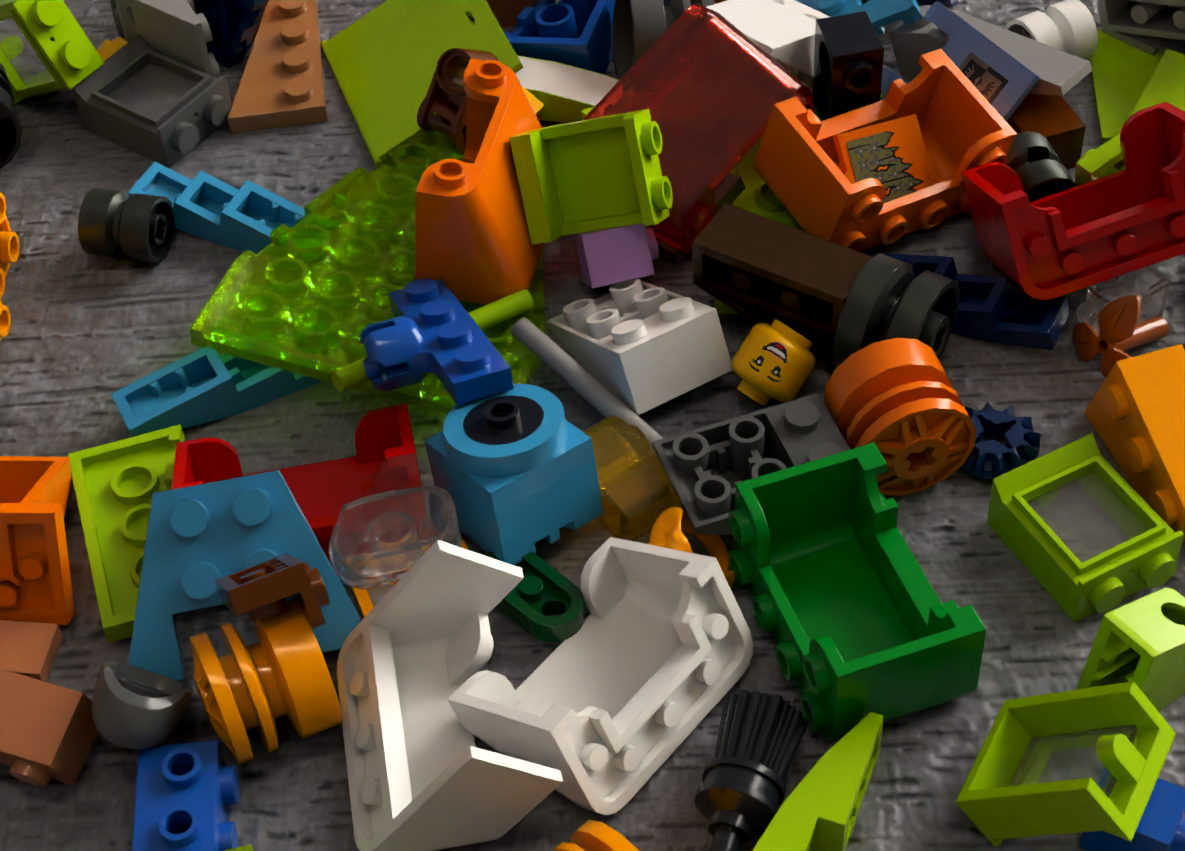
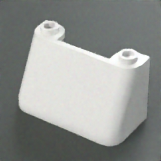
(628, 683)

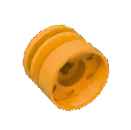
(265, 681)

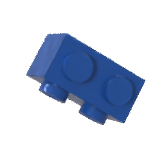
(185, 799)

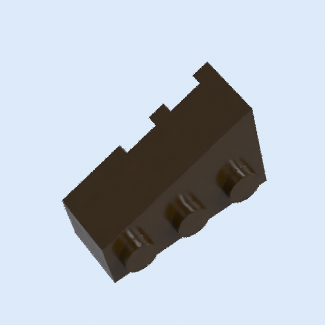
(777, 274)

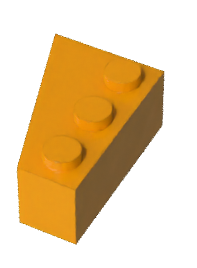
(1143, 426)

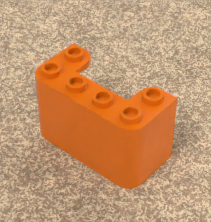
(806, 176)

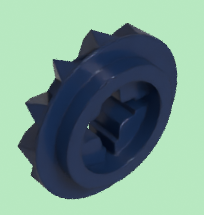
(993, 459)

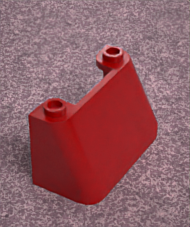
(383, 463)

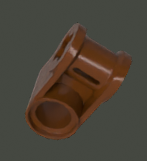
(448, 97)

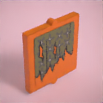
(889, 153)

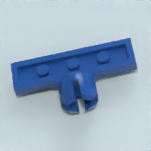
(433, 337)

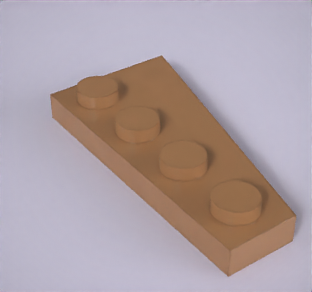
(283, 71)

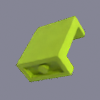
(591, 175)

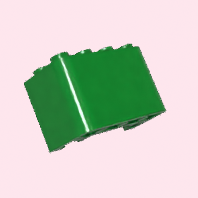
(848, 595)

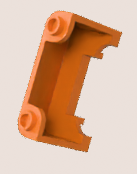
(472, 209)

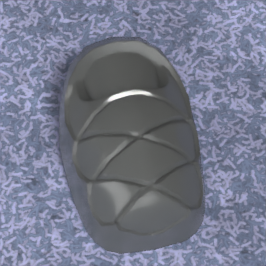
(137, 705)

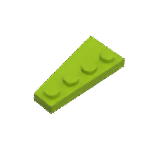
(114, 505)

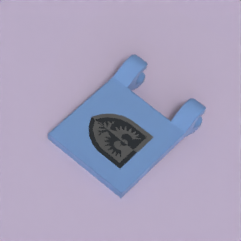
(986, 65)

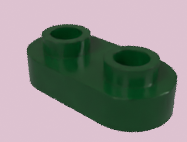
(544, 594)

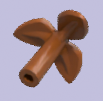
(1118, 332)

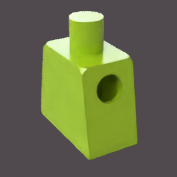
(1143, 646)

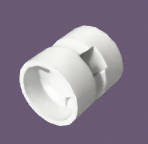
(1062, 26)

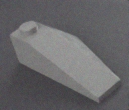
(1056, 68)

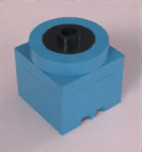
(515, 470)

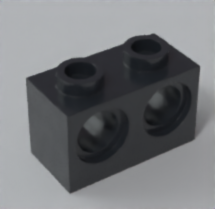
(846, 64)

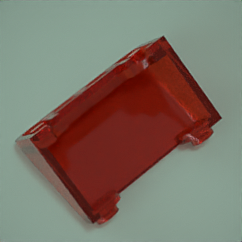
(712, 104)

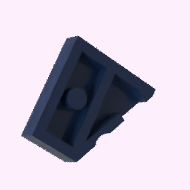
(231, 26)

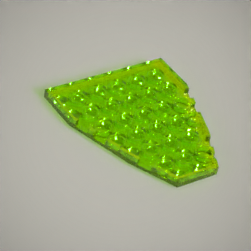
(332, 276)

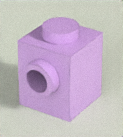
(615, 254)

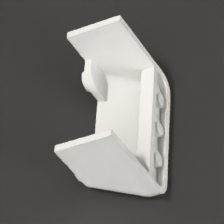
(407, 755)

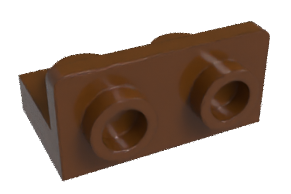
(264, 586)

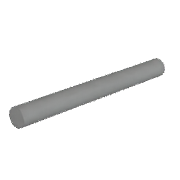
(578, 377)

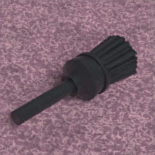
(749, 766)

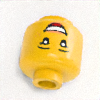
(773, 362)

